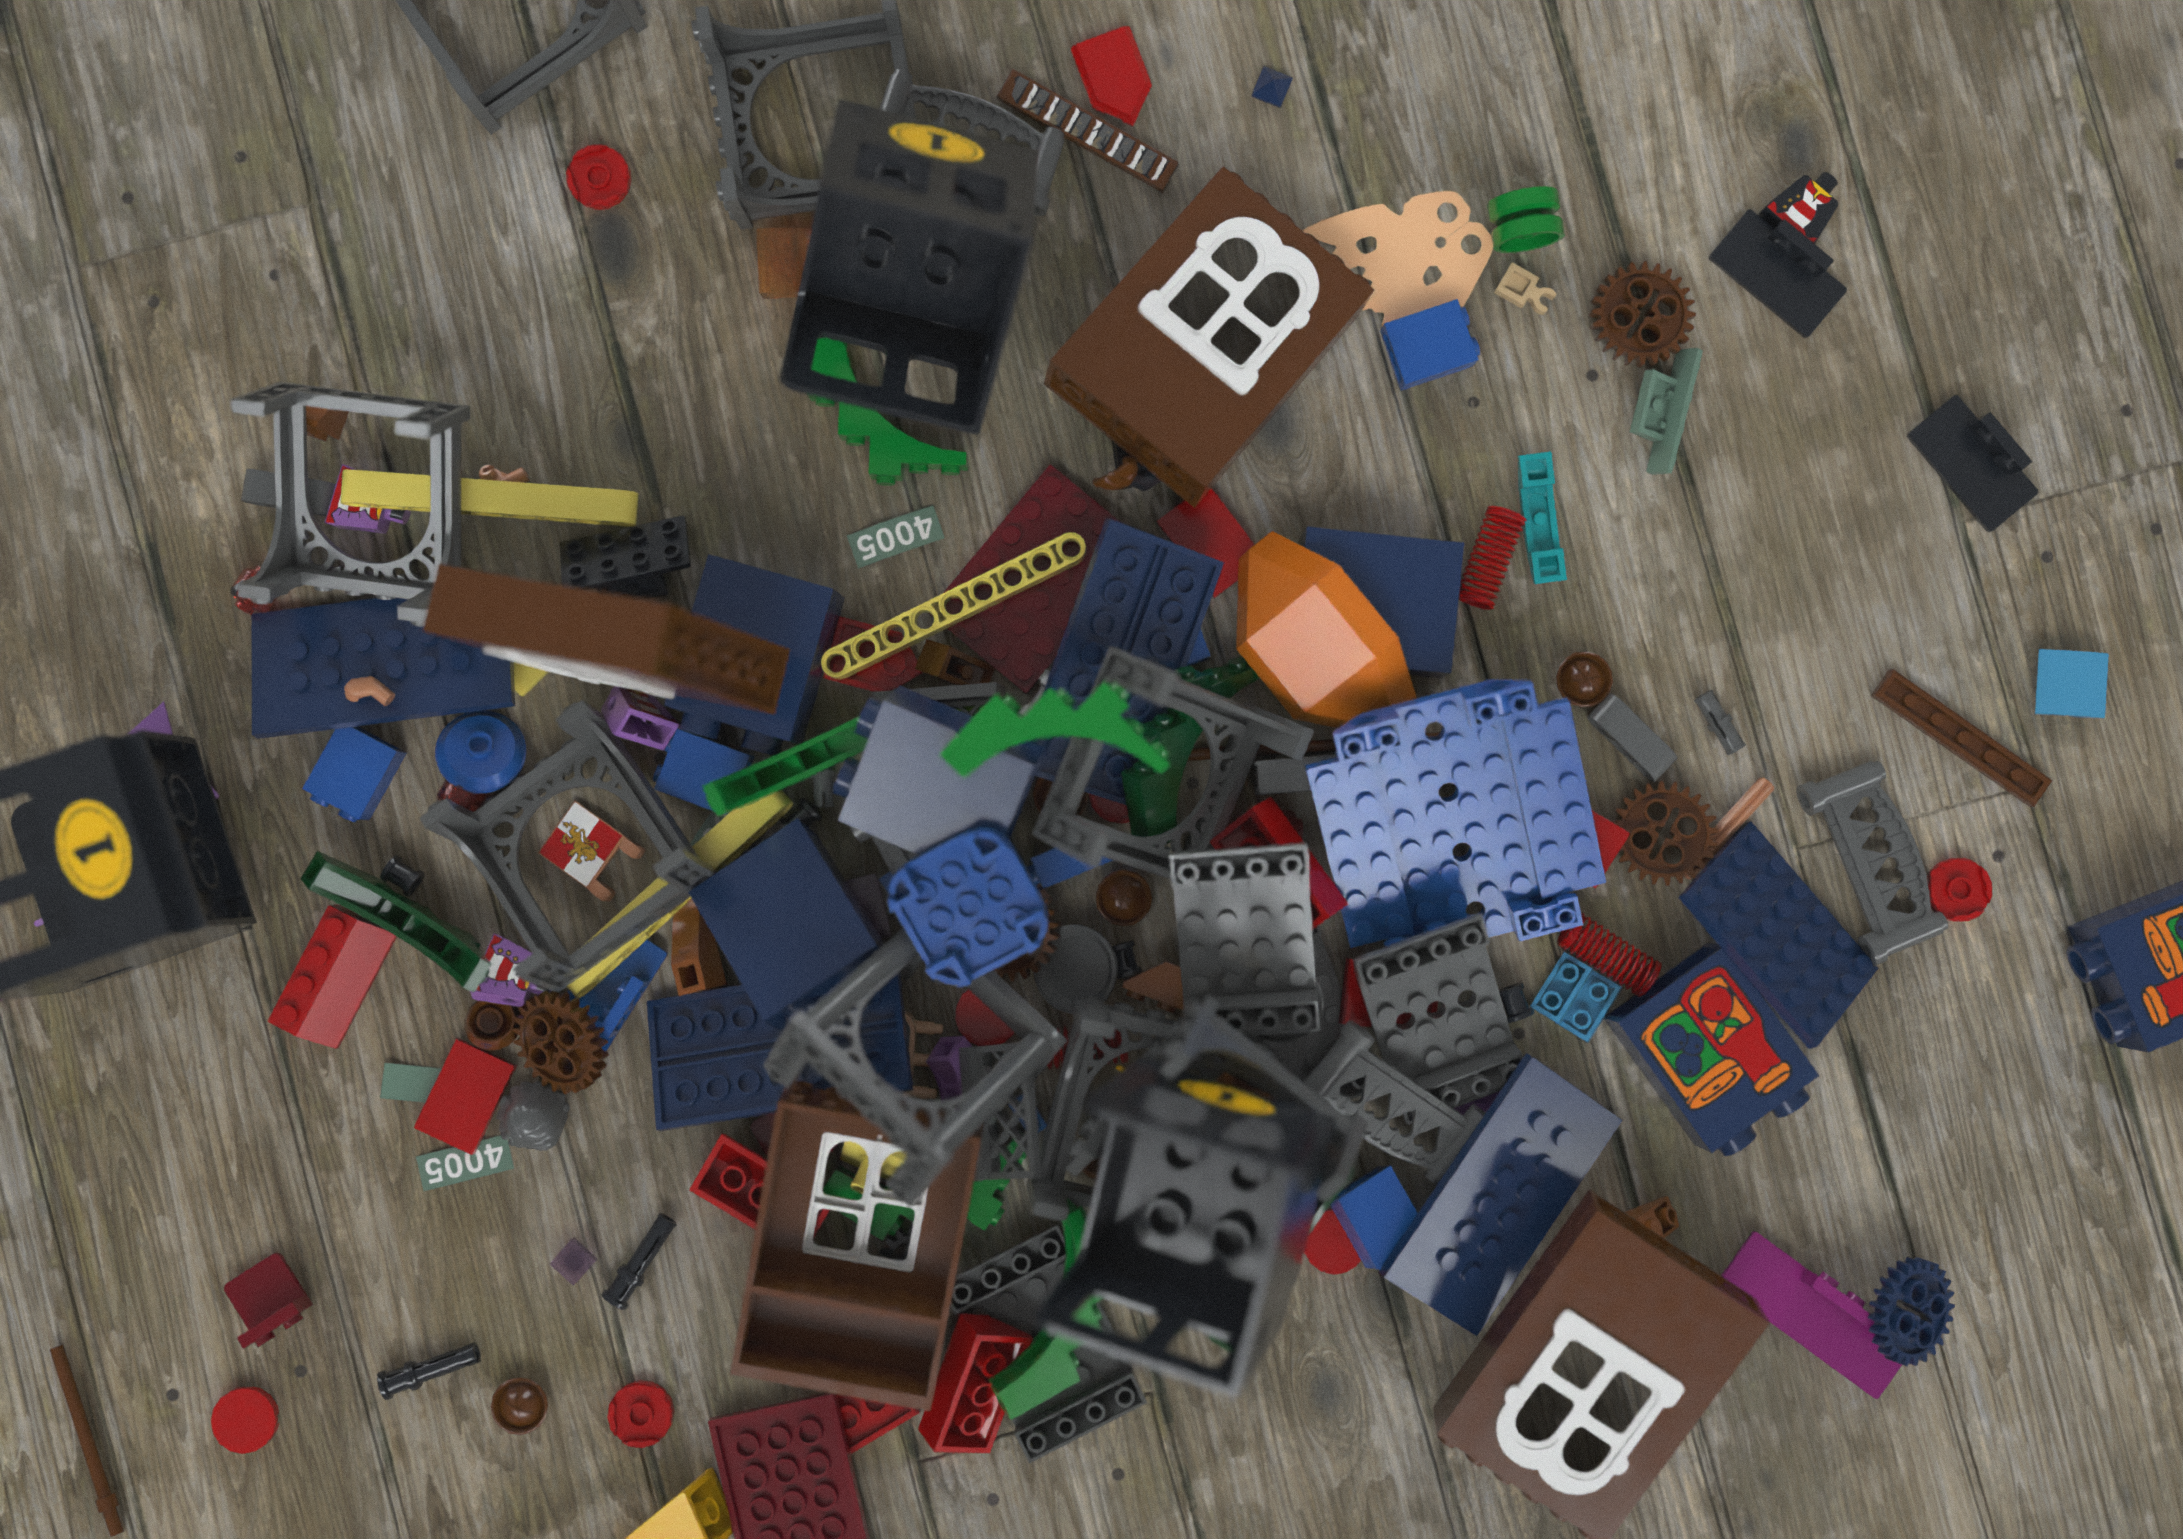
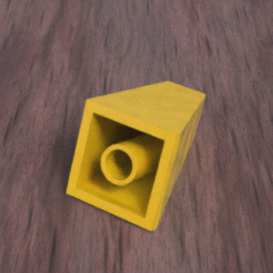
(692, 1514)

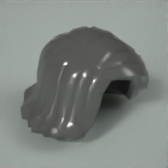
(532, 1116)

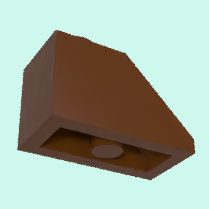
(952, 665)

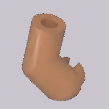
(488, 472)
(368, 686)

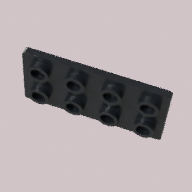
(1780, 270)
(1975, 461)
(627, 559)

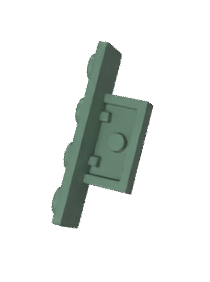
(1664, 408)

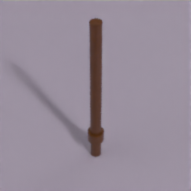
(106, 1500)

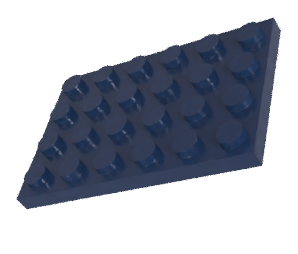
(1779, 934)

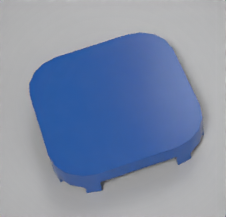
(969, 906)

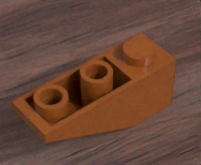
(694, 953)

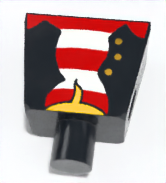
(1804, 205)

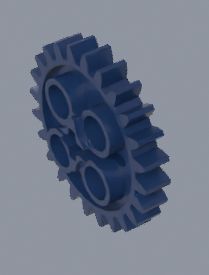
(1900, 1333)

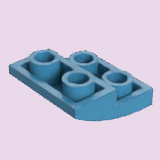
(2071, 683)
(1576, 997)

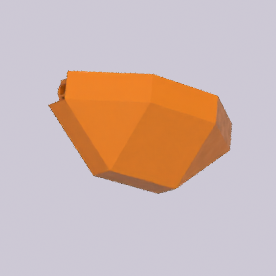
(1315, 636)

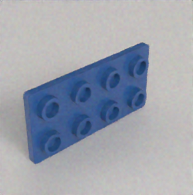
(622, 989)

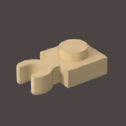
(1520, 286)

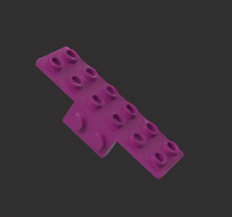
(1813, 1312)

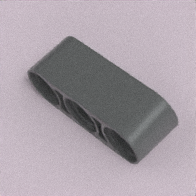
(260, 490)
(1632, 737)

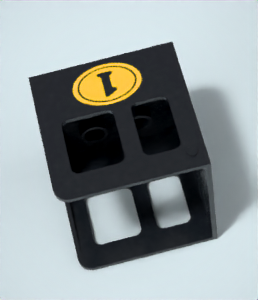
(915, 258)
(119, 860)
(1194, 1220)

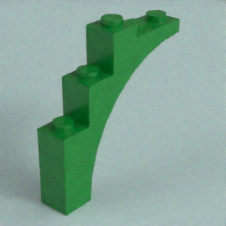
(889, 448)
(1099, 718)
(784, 769)
(982, 1210)
(1049, 1360)

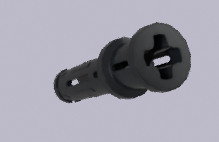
(631, 1274)
(414, 1374)

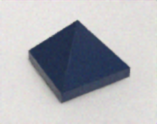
(1272, 87)

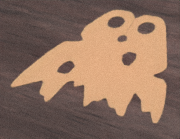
(1406, 250)

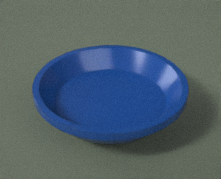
(481, 751)

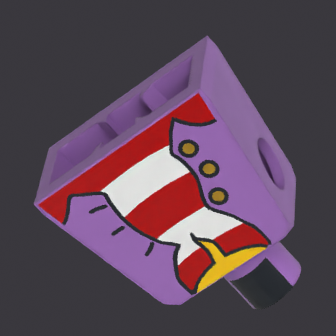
(361, 518)
(628, 713)
(502, 982)

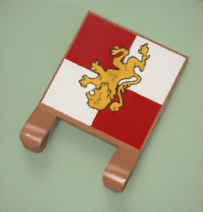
(585, 846)

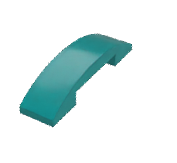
(1541, 528)

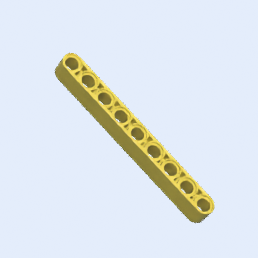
(494, 498)
(937, 606)
(717, 848)

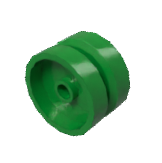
(1525, 219)

